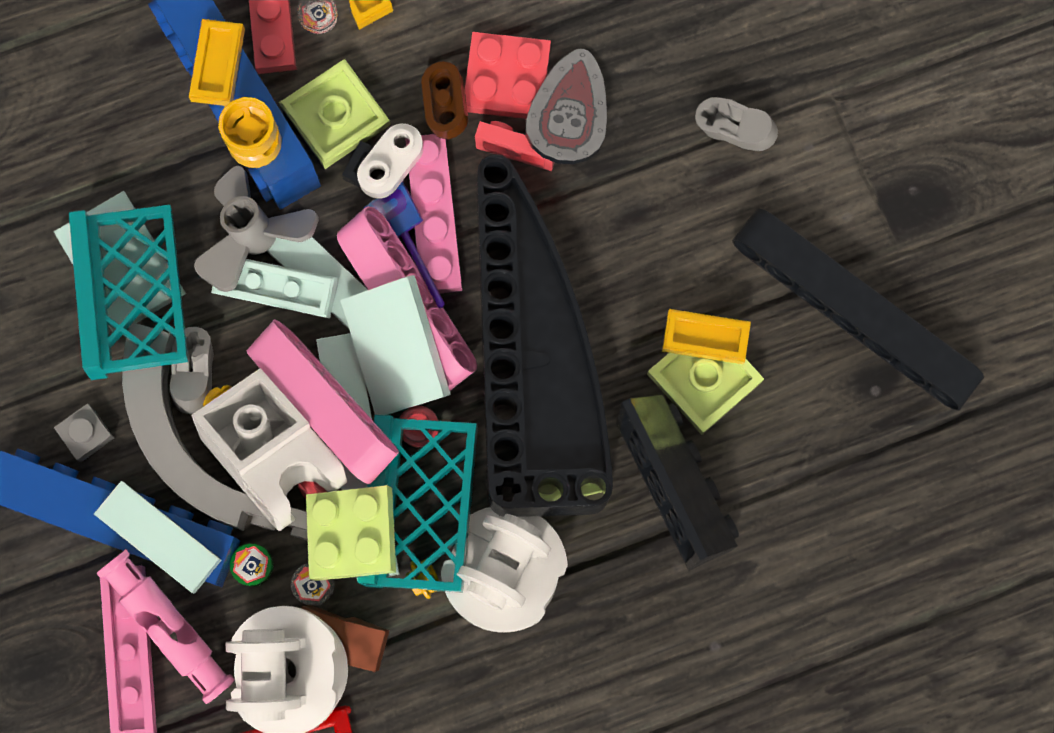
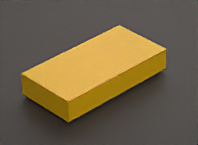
(216, 62)
(706, 336)

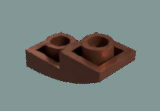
(361, 640)

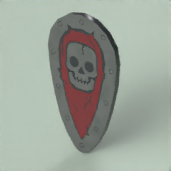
(569, 111)

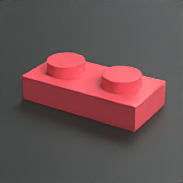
(272, 36)
(502, 140)

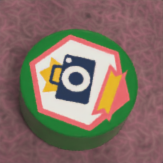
(251, 565)

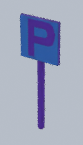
(403, 216)

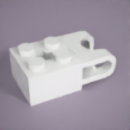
(266, 445)

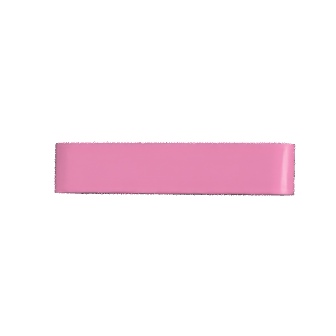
(382, 259)
(323, 402)

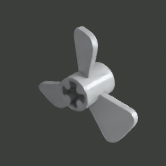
(248, 231)

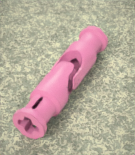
(145, 601)

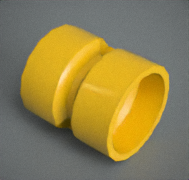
(250, 132)

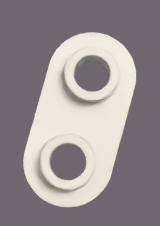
(392, 160)

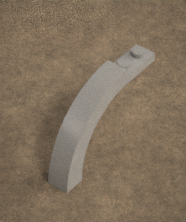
(158, 438)

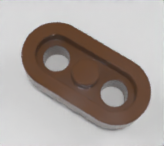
(444, 103)

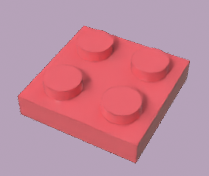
(505, 74)

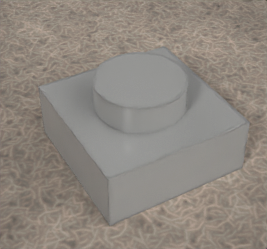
(84, 432)

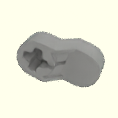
(755, 128)
(188, 387)

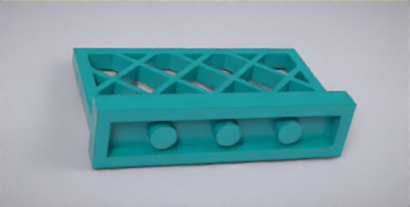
(92, 298)
(393, 429)

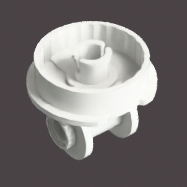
(507, 571)
(265, 691)

